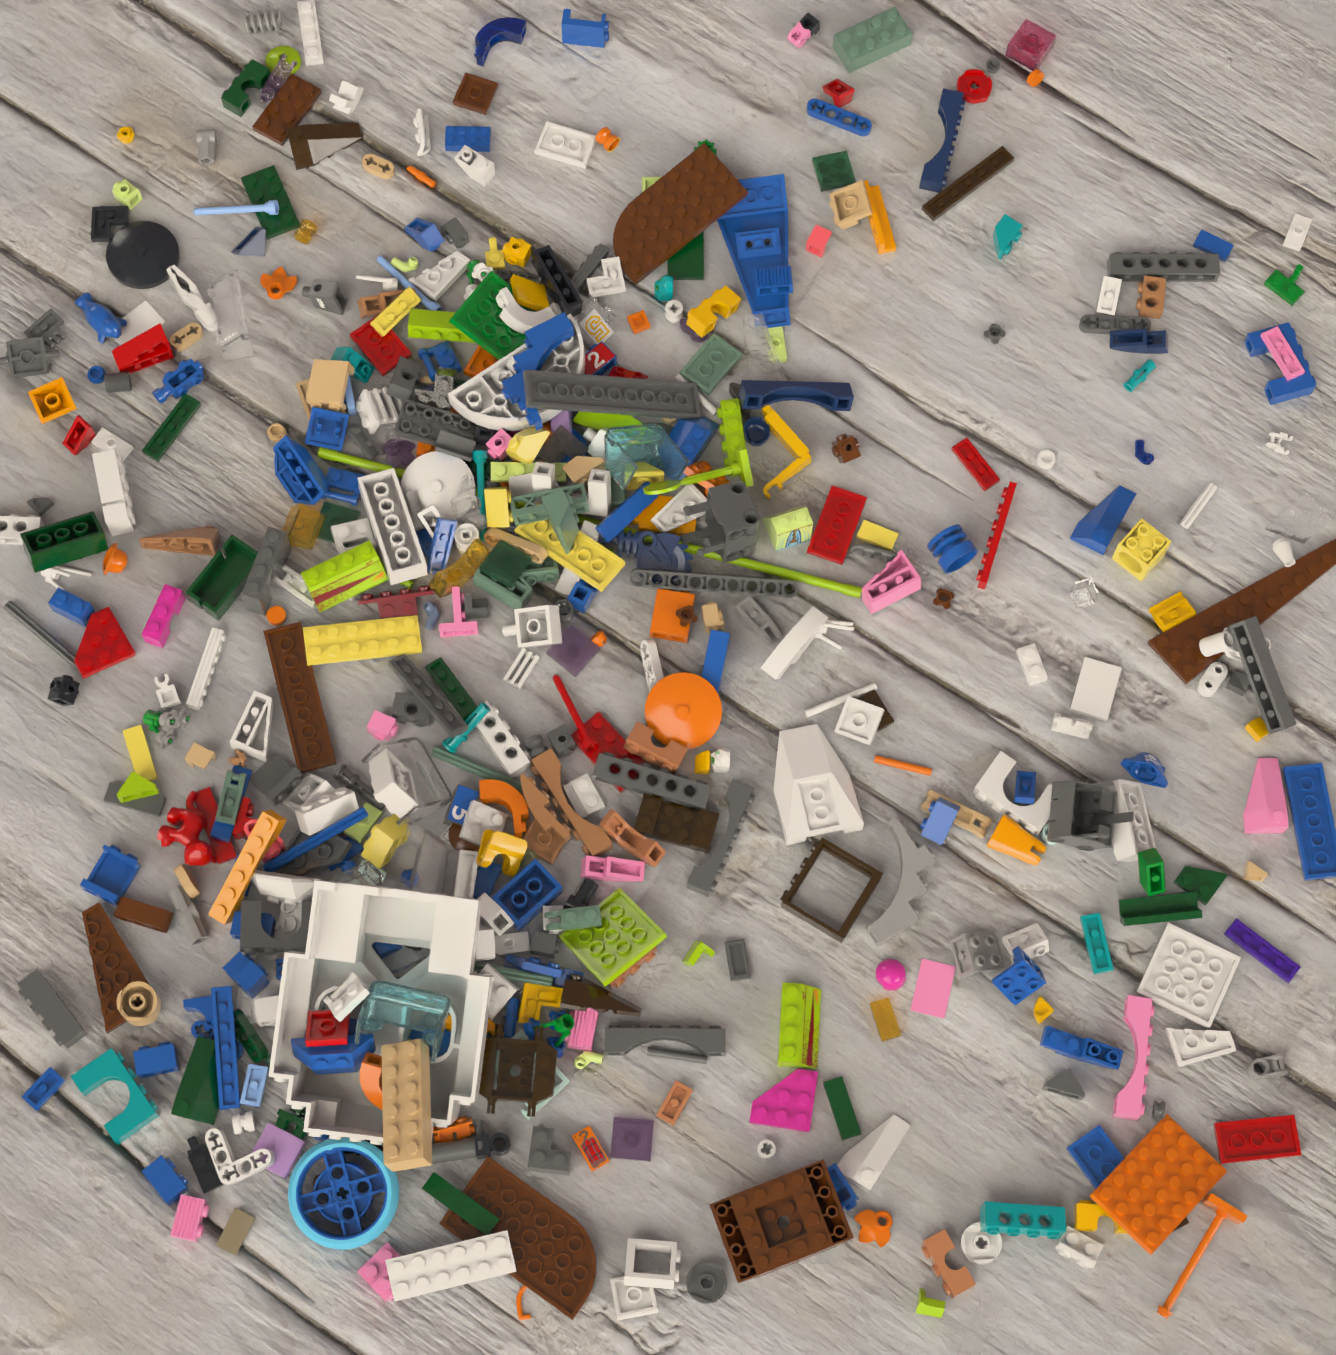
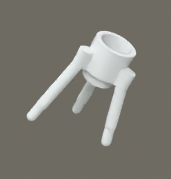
(389, 284)
(55, 572)
(834, 624)

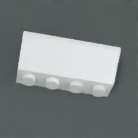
(1133, 836)

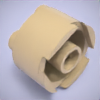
(132, 995)

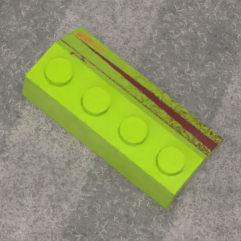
(344, 576)
(799, 1026)

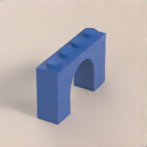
(1281, 389)

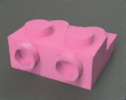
(376, 1272)

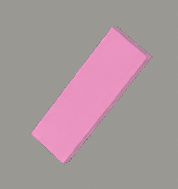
(1282, 353)

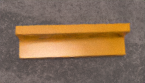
(879, 221)

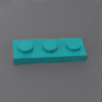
(1096, 943)

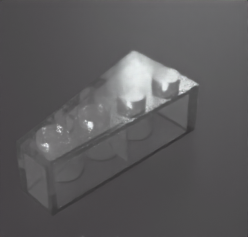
(760, 351)

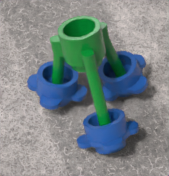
(560, 1022)

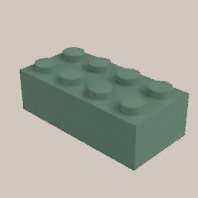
(872, 39)

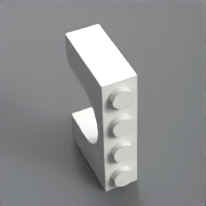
(598, 487)
(990, 789)

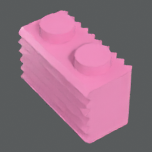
(584, 1029)
(189, 1218)

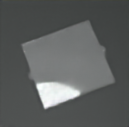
(210, 883)

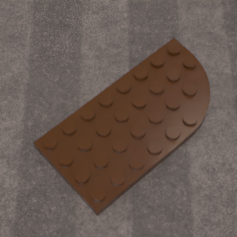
(674, 212)
(546, 1242)

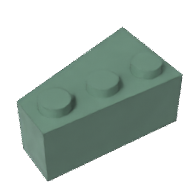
(516, 598)

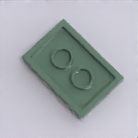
(711, 364)

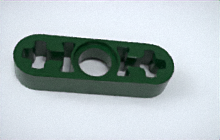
(253, 1045)

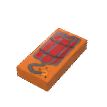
(590, 1148)

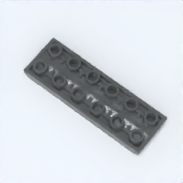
(424, 423)

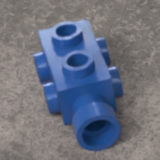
(180, 379)

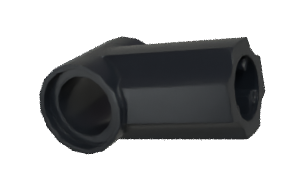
(582, 894)

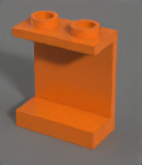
(664, 622)

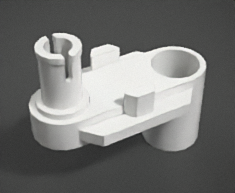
(1222, 643)

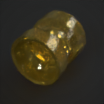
(305, 231)

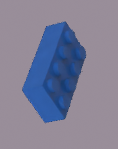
(472, 136)

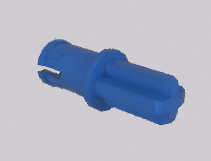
(511, 1018)

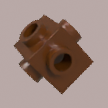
(851, 451)

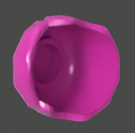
(891, 974)

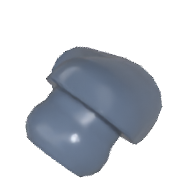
(433, 614)

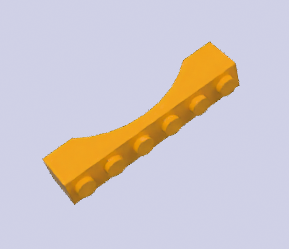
(234, 889)

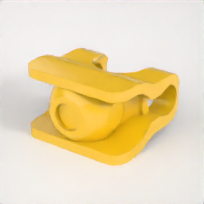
(510, 847)

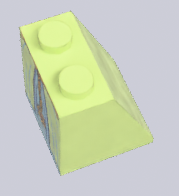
(789, 527)

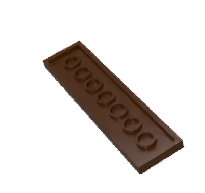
(299, 698)

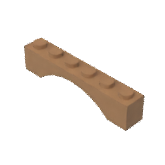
(592, 837)

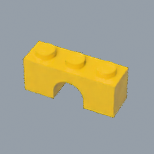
(722, 301)
(1087, 1216)

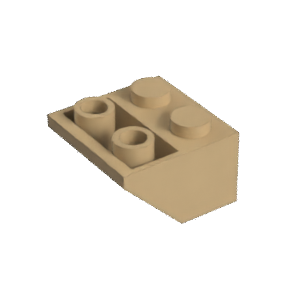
(580, 467)

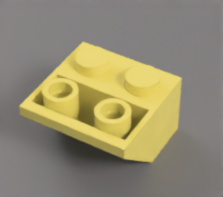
(497, 507)

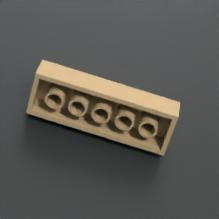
(406, 1105)

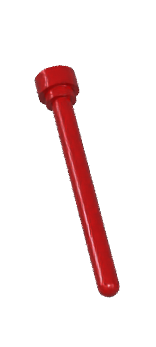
(588, 742)

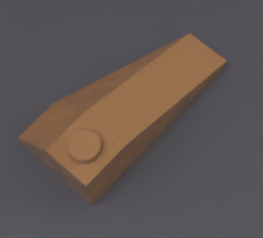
(189, 541)

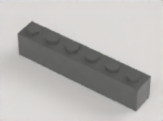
(1262, 675)

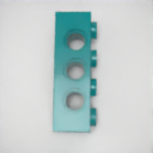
(1052, 1215)

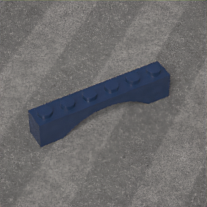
(934, 170)
(760, 393)

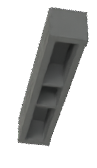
(589, 267)

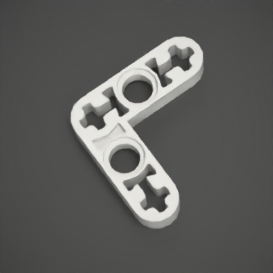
(230, 1164)

